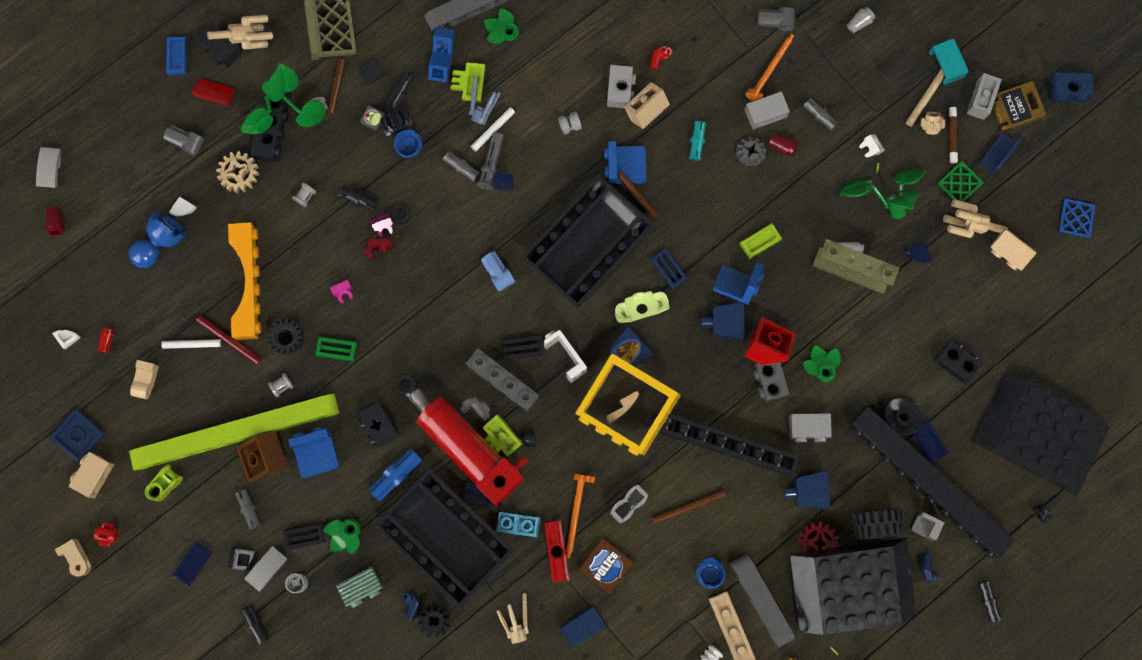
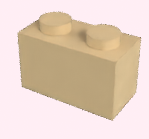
(646, 105)
(1012, 249)
(91, 475)

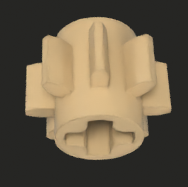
(932, 123)

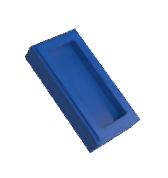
(176, 55)

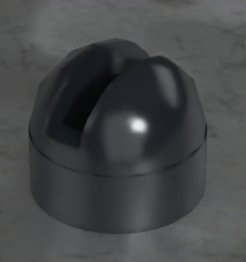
(529, 439)

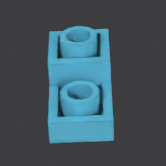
(518, 524)

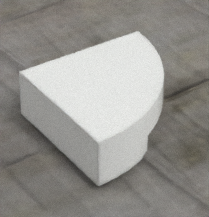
(182, 208)
(66, 337)

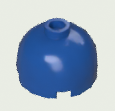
(164, 230)

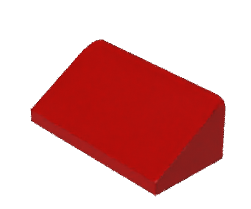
(213, 92)

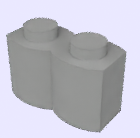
(624, 508)

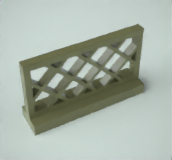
(314, 33)

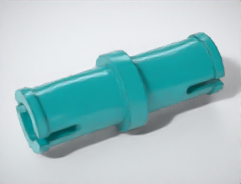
(697, 140)

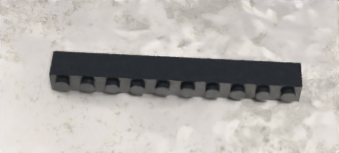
(932, 483)

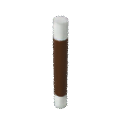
(953, 134)

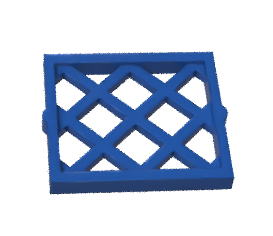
(1090, 220)

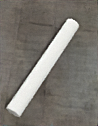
(493, 128)
(191, 343)

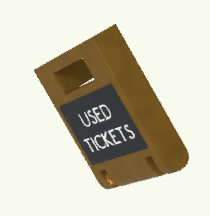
(1015, 108)

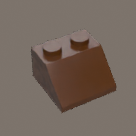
(262, 456)

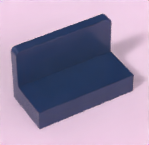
(999, 153)
(583, 626)

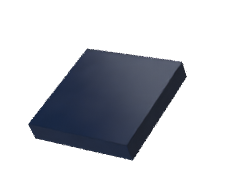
(77, 435)

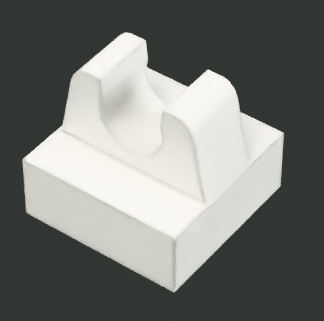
(874, 145)

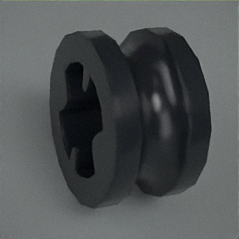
(1042, 513)

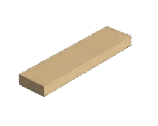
(731, 627)

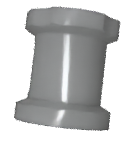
(304, 195)
(280, 385)

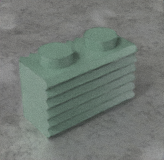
(360, 586)

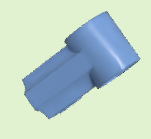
(499, 274)

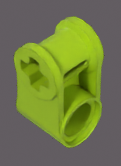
(164, 483)

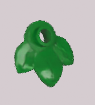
(499, 27)
(821, 360)
(342, 537)

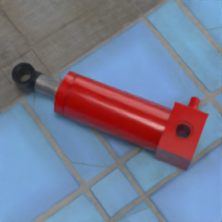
(464, 444)

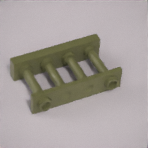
(855, 266)

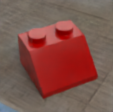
(770, 343)

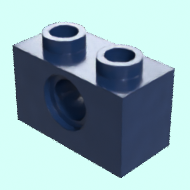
(1080, 82)

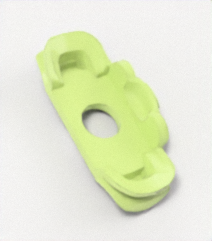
(655, 303)

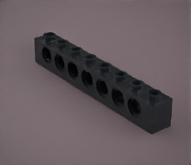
(725, 443)

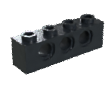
(271, 151)

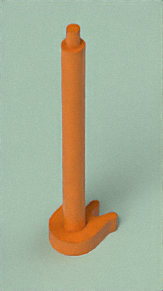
(753, 94)
(576, 508)

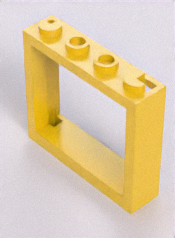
(616, 437)

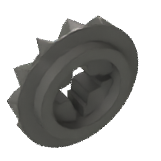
(754, 159)

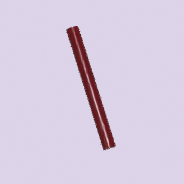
(228, 339)

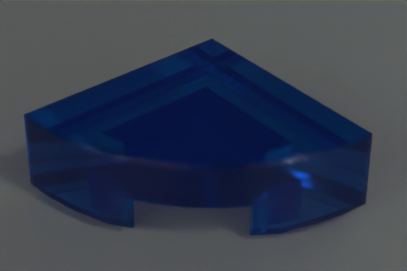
(920, 254)

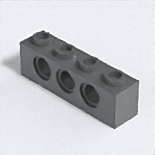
(502, 380)

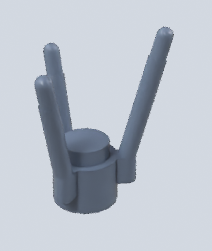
(480, 114)

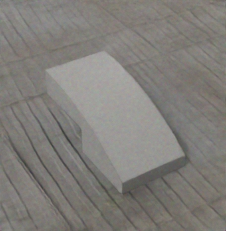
(47, 167)
(265, 569)

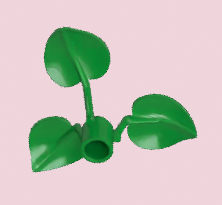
(282, 81)
(894, 202)

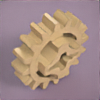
(230, 173)

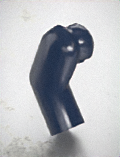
(926, 568)
(412, 603)

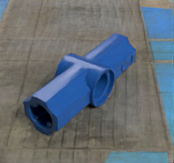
(395, 475)

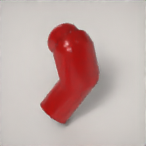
(658, 55)

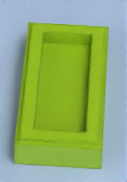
(760, 241)

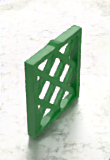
(970, 173)

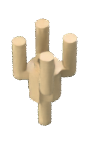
(244, 32)
(971, 221)

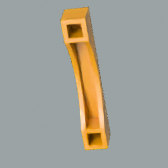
(245, 320)

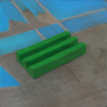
(352, 351)

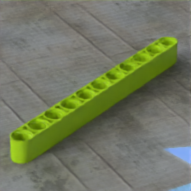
(233, 432)

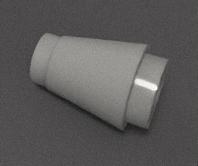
(861, 19)

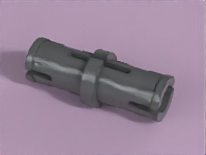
(820, 114)
(461, 166)
(247, 509)

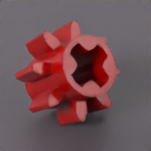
(106, 534)

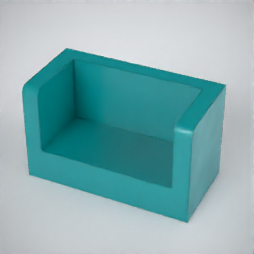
(950, 61)

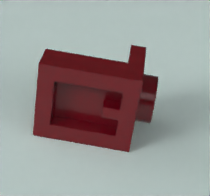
(380, 245)

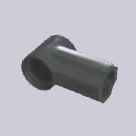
(782, 18)
(187, 141)

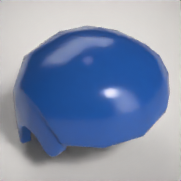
(408, 143)
(143, 253)
(710, 573)

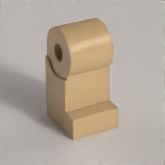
(144, 379)
(76, 557)

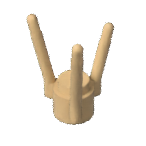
(517, 632)

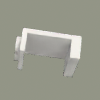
(579, 370)

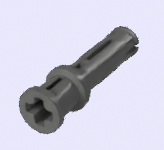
(490, 165)

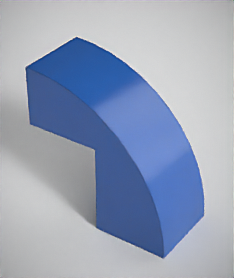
(442, 54)

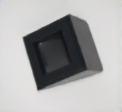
(371, 71)
(240, 559)

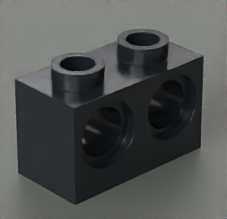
(955, 366)

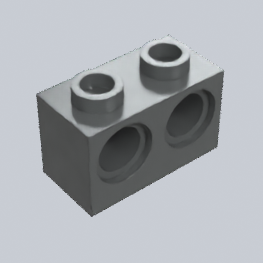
(777, 379)

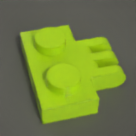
(466, 78)
(501, 436)

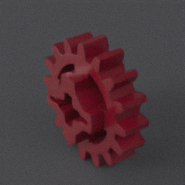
(819, 533)

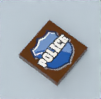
(606, 566)

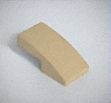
(626, 404)

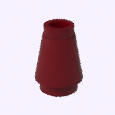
(784, 145)
(54, 221)

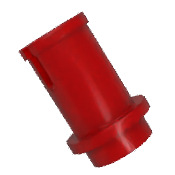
(105, 340)

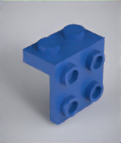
(626, 159)
(738, 284)
(314, 452)

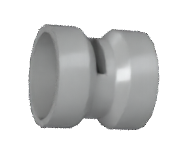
(574, 122)
(293, 583)

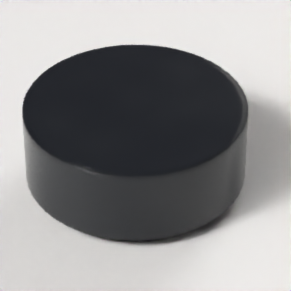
(400, 214)

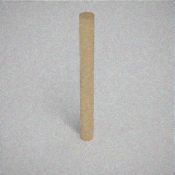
(926, 97)

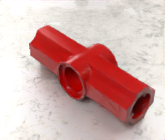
(558, 565)

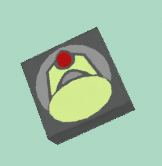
(372, 118)

